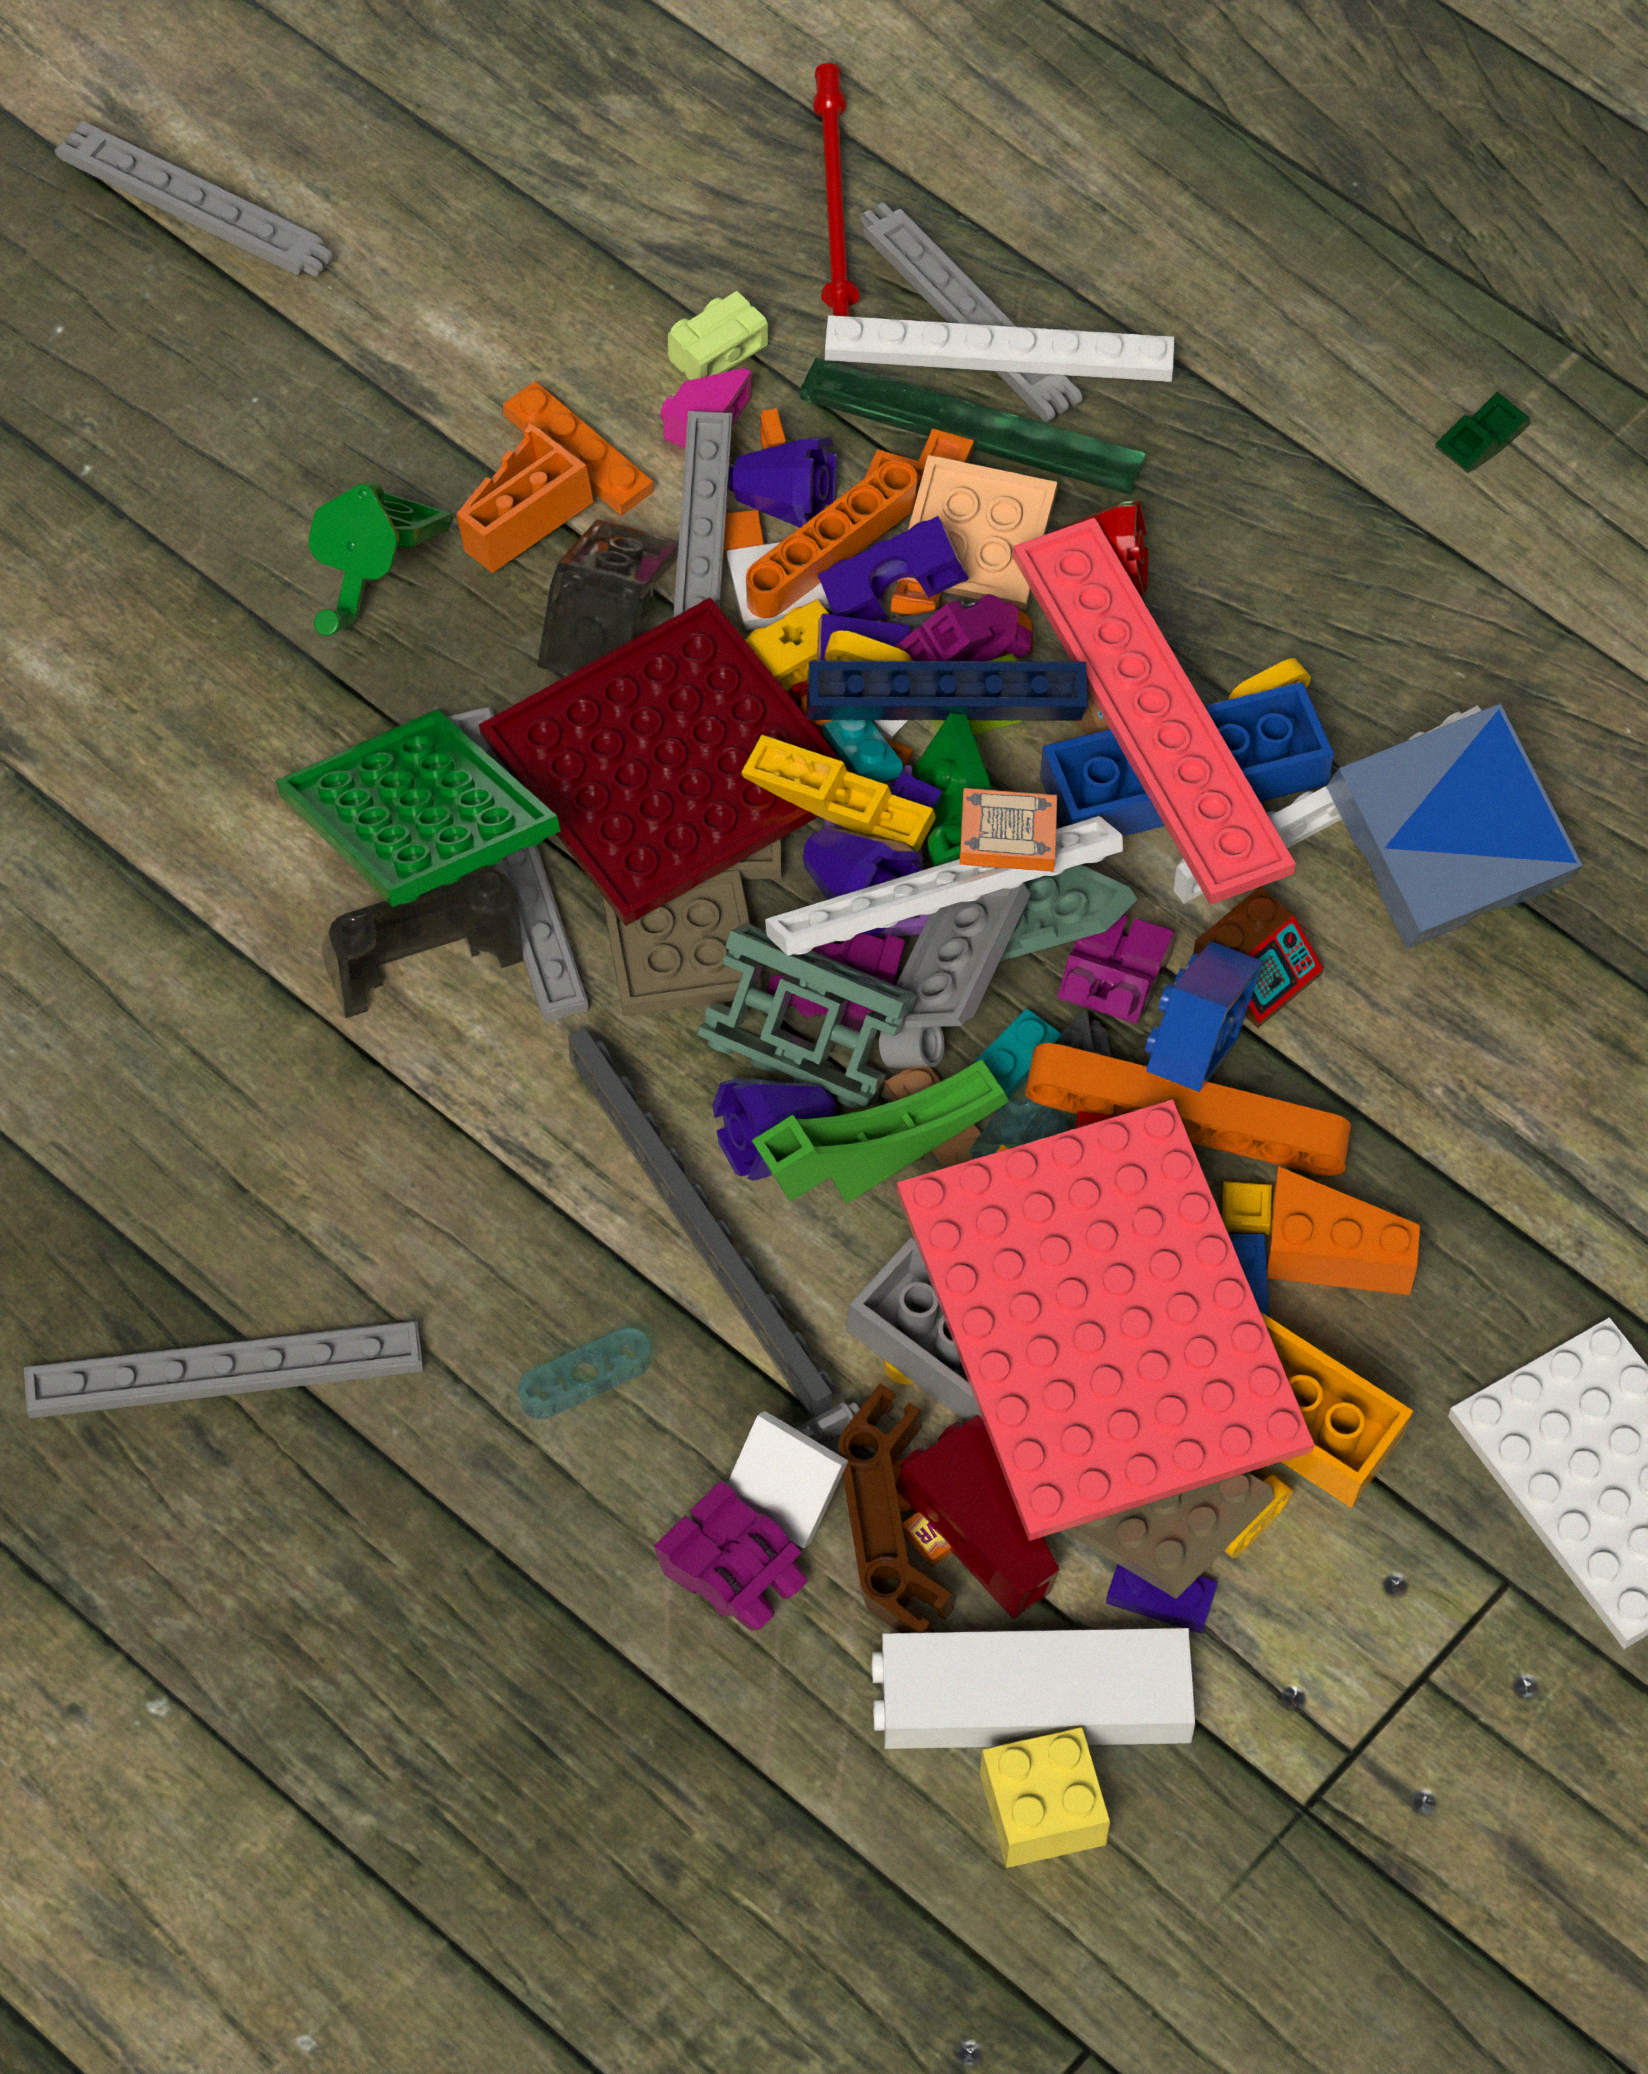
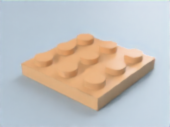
(986, 517)

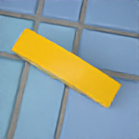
(835, 794)

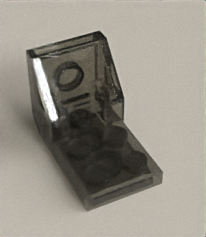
(602, 594)

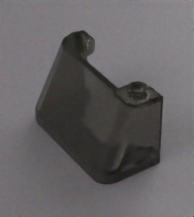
(475, 908)

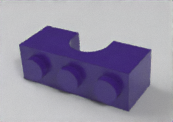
(922, 553)

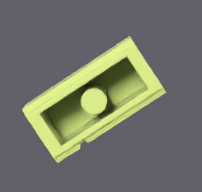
(717, 337)

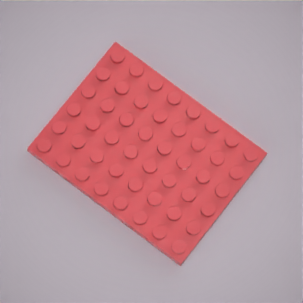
(1103, 1319)

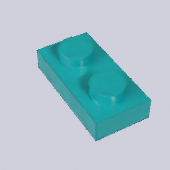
(862, 749)
(1012, 1051)

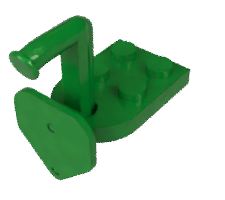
(361, 537)
(950, 765)

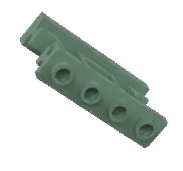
(820, 982)

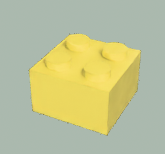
(1044, 1797)

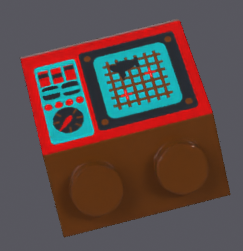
(1273, 935)

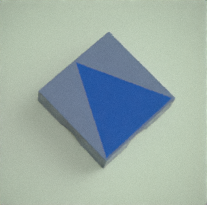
(1454, 825)

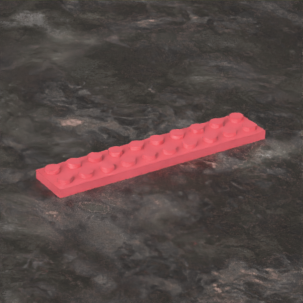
(1154, 712)

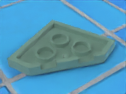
(1067, 909)

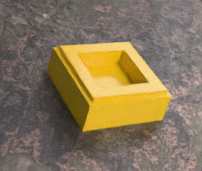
(1246, 1207)

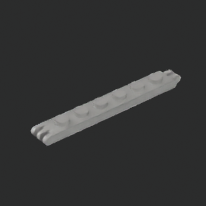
(194, 200)
(958, 300)

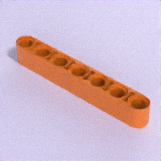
(1212, 1118)

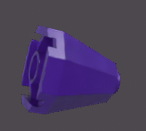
(787, 479)
(853, 861)
(756, 1106)

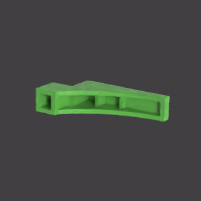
(876, 1143)

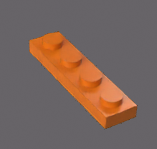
(609, 472)

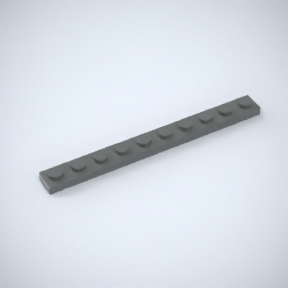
(710, 1237)

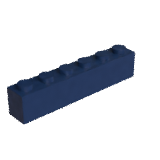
(944, 687)

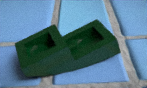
(1484, 434)

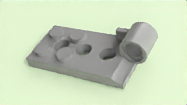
(953, 954)

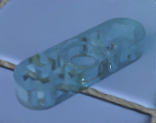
(546, 1375)

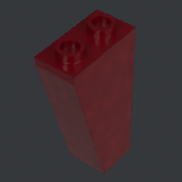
(969, 1504)

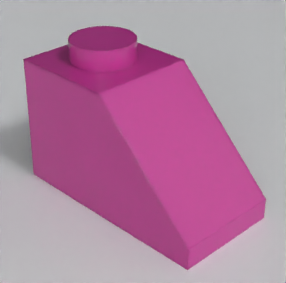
(714, 393)

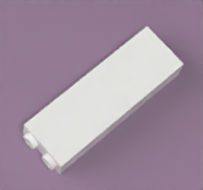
(1032, 1685)

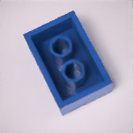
(1202, 1015)

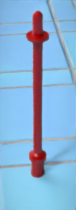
(829, 104)

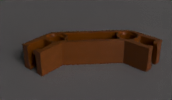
(877, 1516)

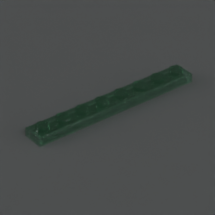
(991, 429)

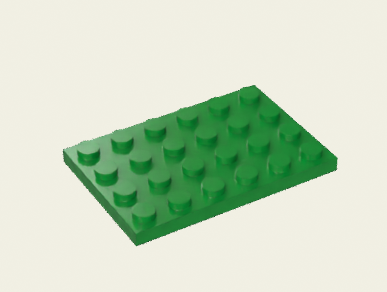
(417, 807)

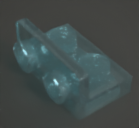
(1016, 1125)

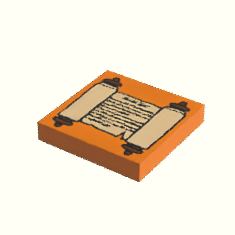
(1008, 829)

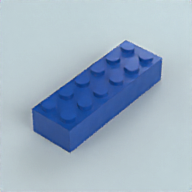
(1268, 733)

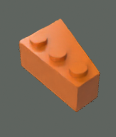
(524, 500)
(1338, 1239)

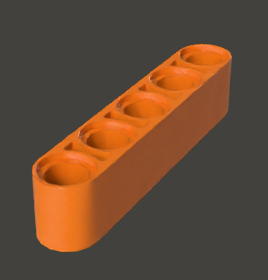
(839, 521)

